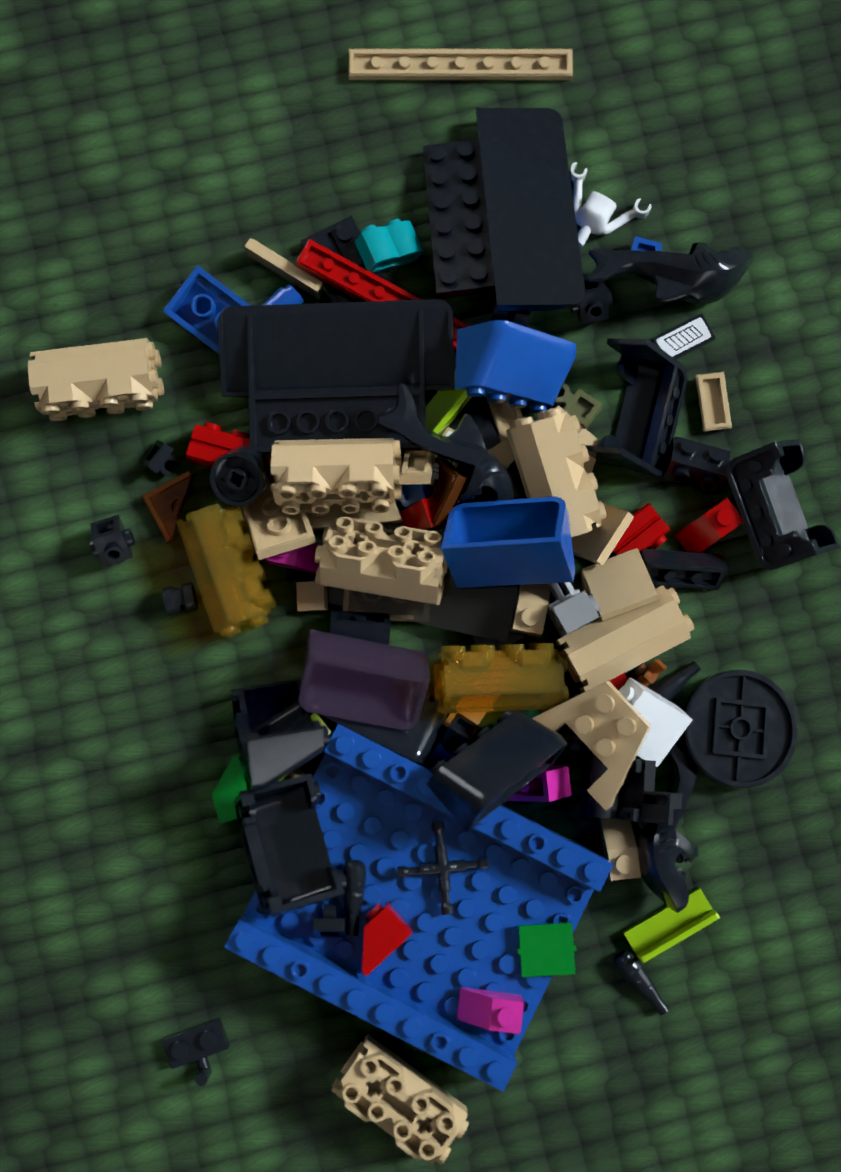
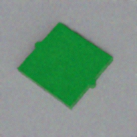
(546, 949)

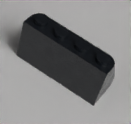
(411, 743)
(494, 766)

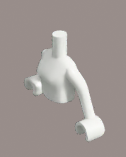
(597, 210)

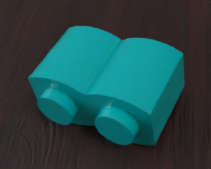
(388, 245)

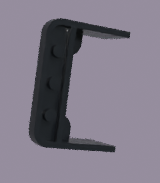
(648, 410)

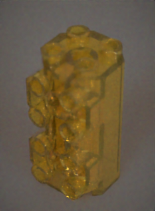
(226, 569)
(500, 678)

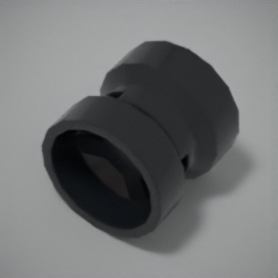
(180, 598)

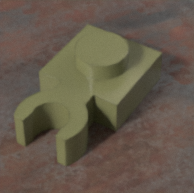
(580, 404)

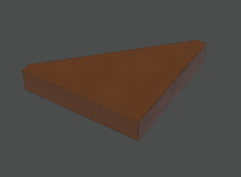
(446, 489)
(167, 502)

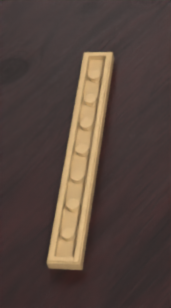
(460, 64)

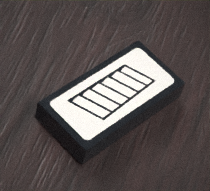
(685, 337)

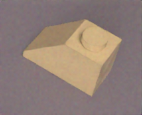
(531, 609)
(620, 848)

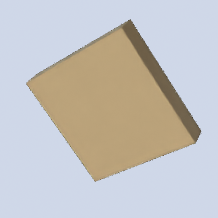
(601, 541)
(620, 584)

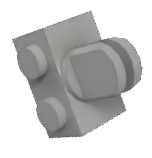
(571, 610)

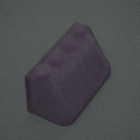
(363, 680)

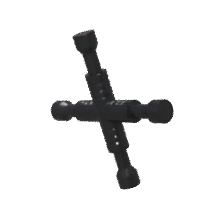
(442, 868)

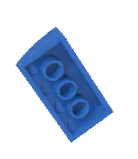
(199, 305)

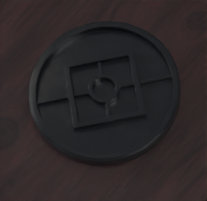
(740, 729)

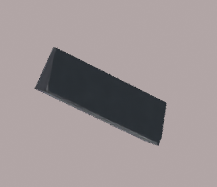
(684, 569)

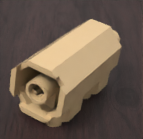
(95, 377)
(553, 465)
(339, 471)
(367, 560)
(625, 641)
(401, 1101)

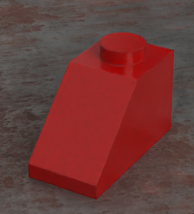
(709, 527)
(382, 935)

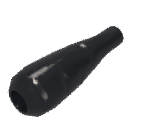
(672, 685)
(353, 894)
(633, 971)

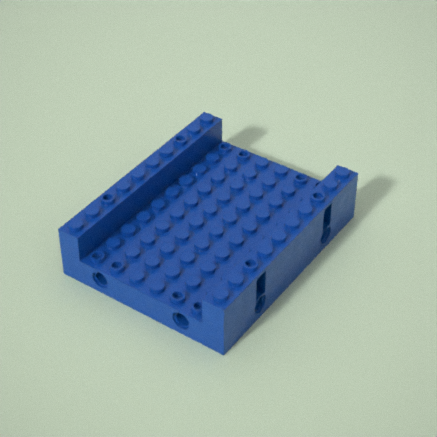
(383, 814)

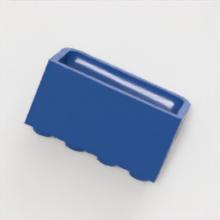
(512, 364)
(509, 543)

